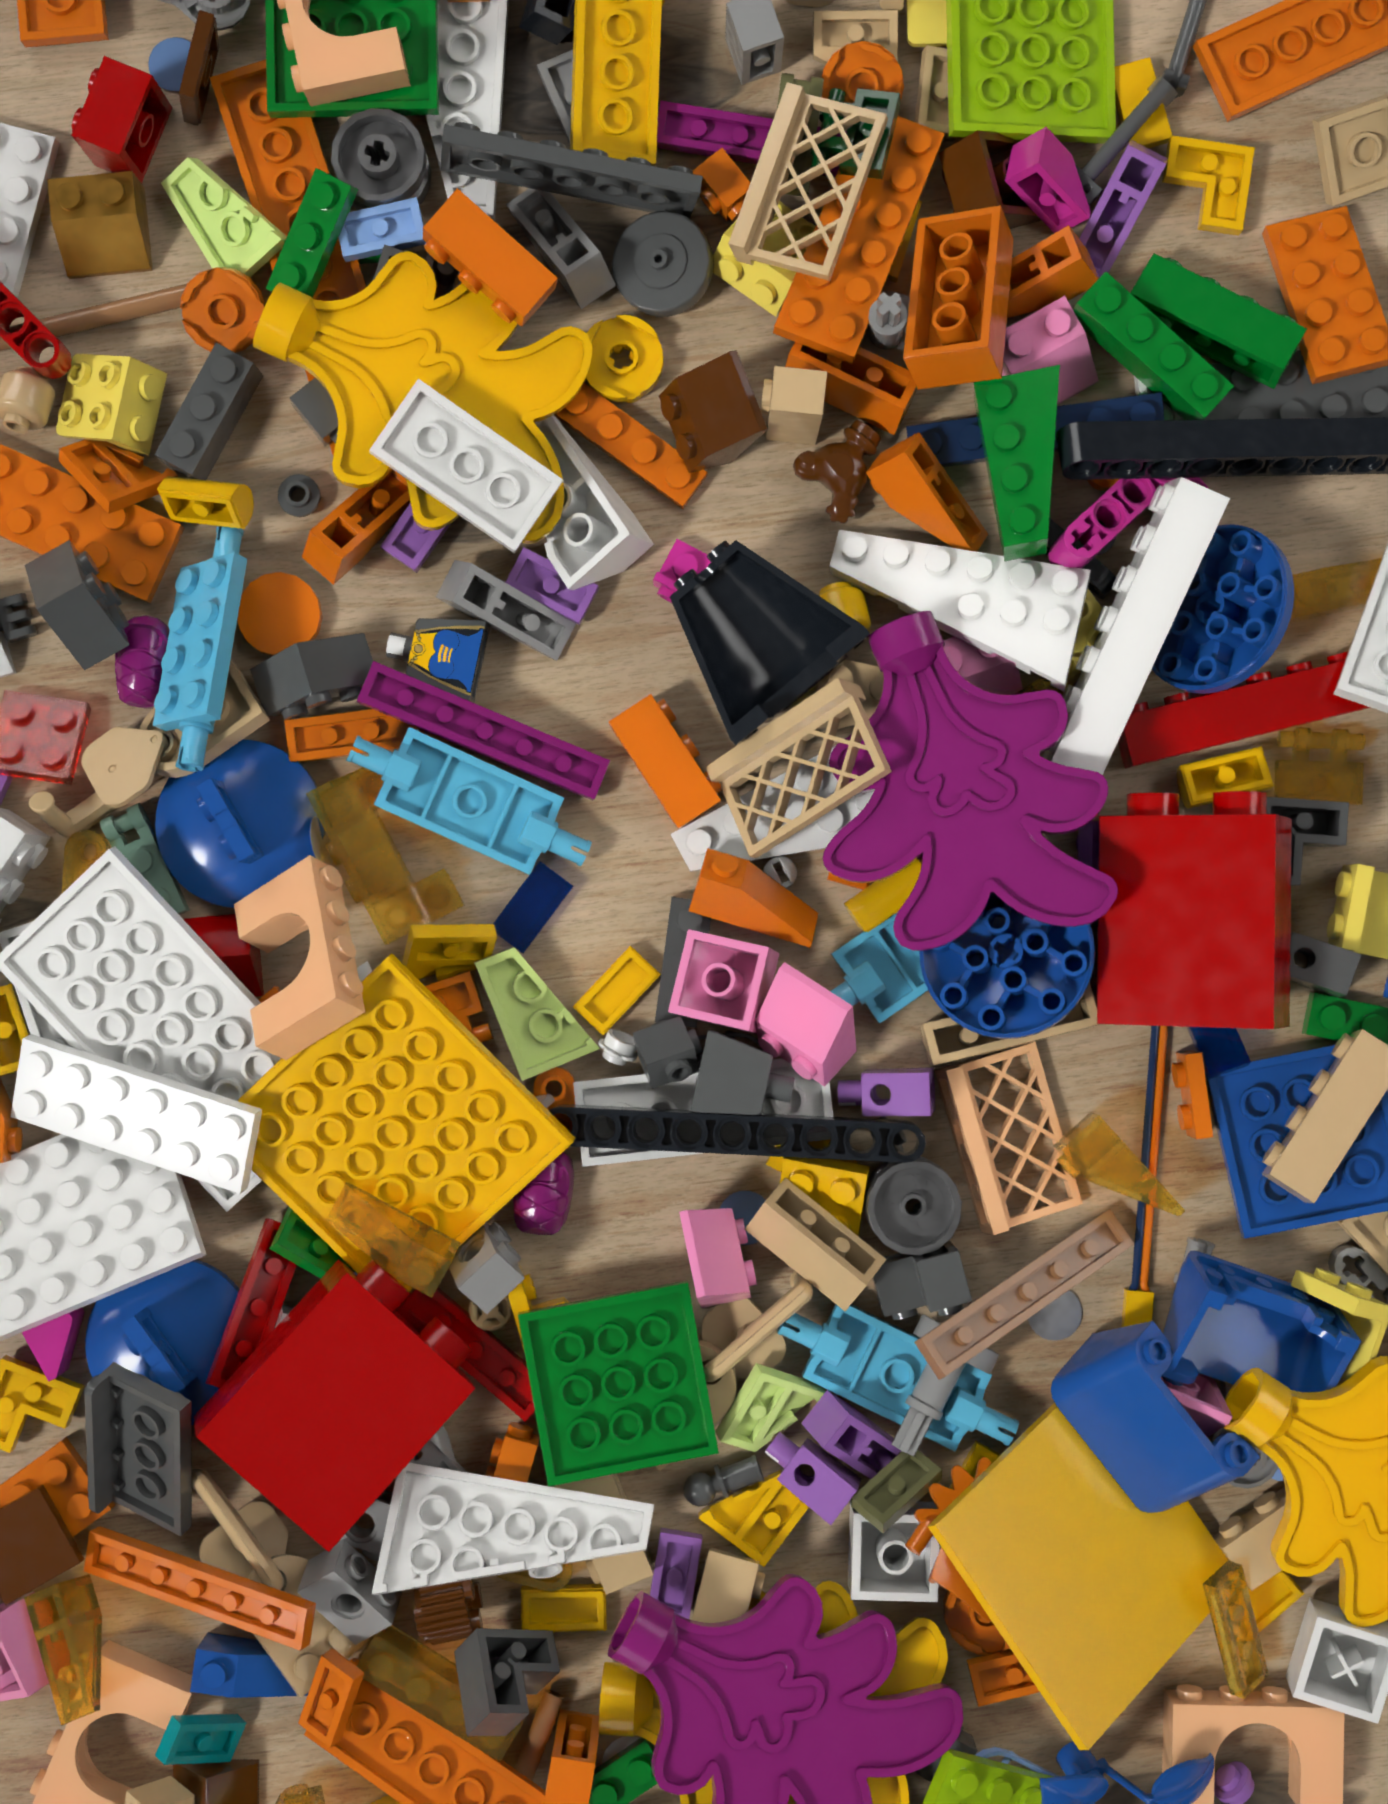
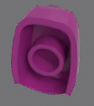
(139, 664)
(546, 1200)

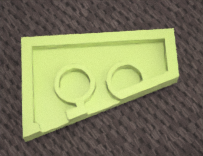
(221, 220)
(531, 1017)

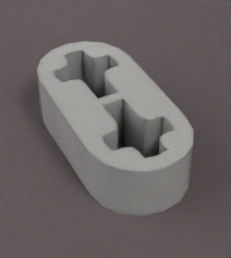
(1364, 1263)

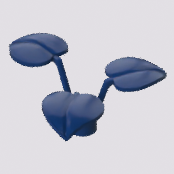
(1087, 1784)

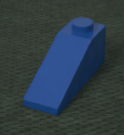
(236, 1669)

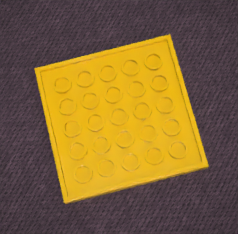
(403, 1112)
(1078, 1573)

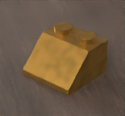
(101, 224)

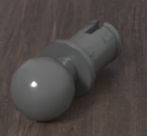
(702, 1488)

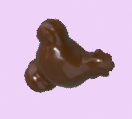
(841, 468)

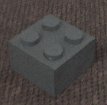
(78, 604)

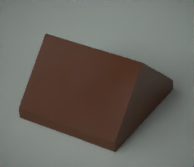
(221, 1782)

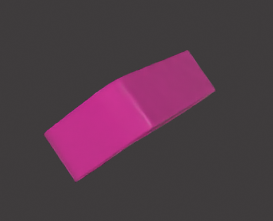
(1116, 514)

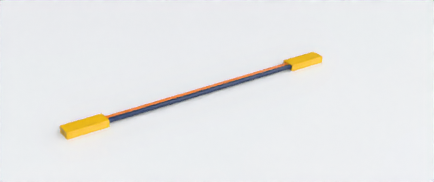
(1137, 1302)

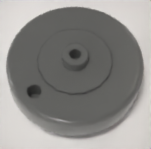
(663, 264)

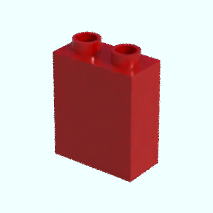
(1196, 914)
(336, 1400)

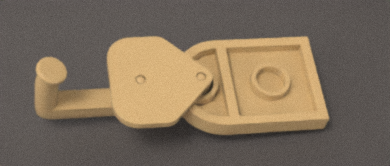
(1353, 150)
(131, 760)
(739, 1337)
(254, 1547)

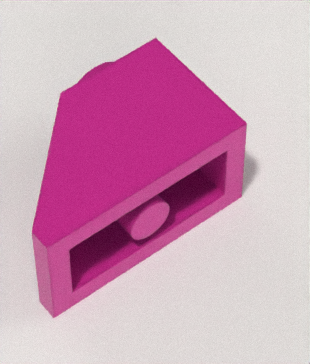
(1048, 180)
(55, 1342)

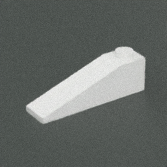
(596, 527)

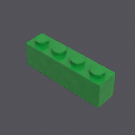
(1219, 321)
(1150, 349)

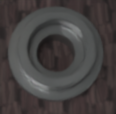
(310, 501)

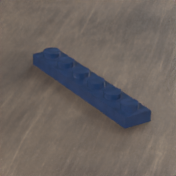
(961, 443)

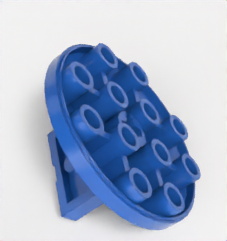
(1229, 614)
(236, 822)
(1010, 973)
(165, 1329)

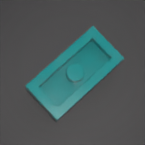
(200, 1739)

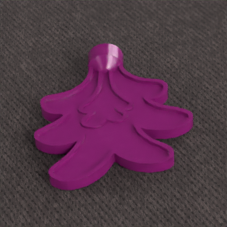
(967, 798)
(776, 1705)

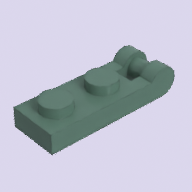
(144, 853)

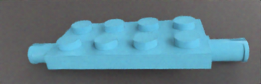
(200, 647)
(469, 801)
(879, 971)
(880, 1367)

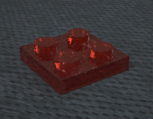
(41, 736)

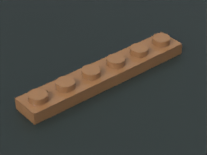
(1023, 1294)

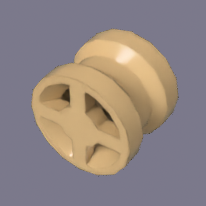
(492, 1320)

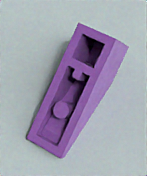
(1121, 204)
(850, 1435)

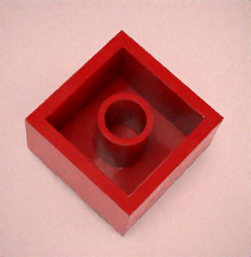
(121, 118)

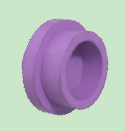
(1233, 1783)

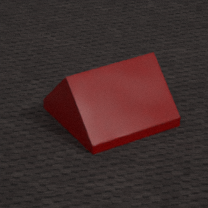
(239, 956)

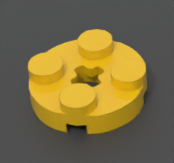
(645, 353)

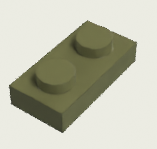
(895, 1489)

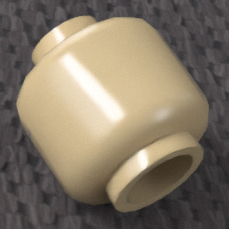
(25, 399)

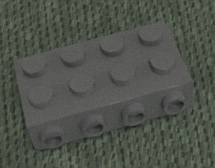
(139, 1448)

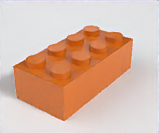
(959, 298)

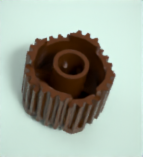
(448, 1611)

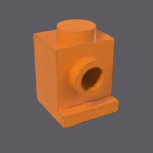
(722, 185)
(514, 1453)

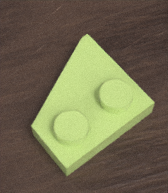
(765, 1407)

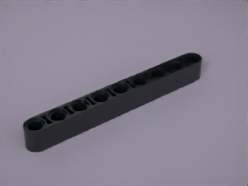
(1223, 448)
(754, 1126)

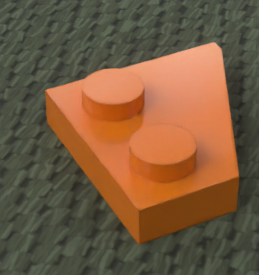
(111, 474)

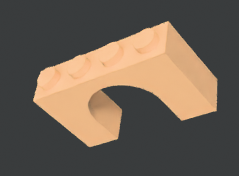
(341, 66)
(328, 986)
(129, 1686)
(1201, 1719)

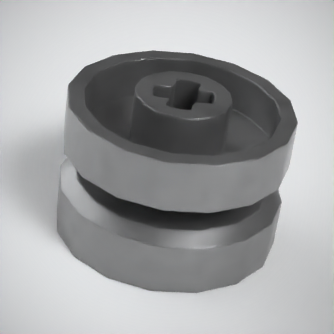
(381, 158)
(932, 1219)

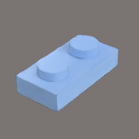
(391, 224)

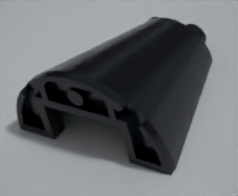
(758, 635)

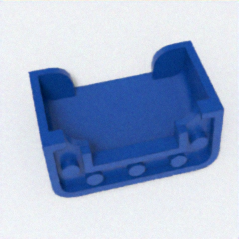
(1242, 1319)
(1136, 1423)

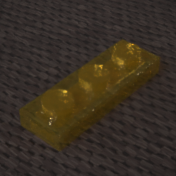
(1235, 1629)

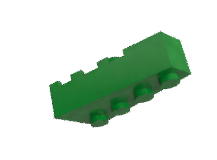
(1018, 446)

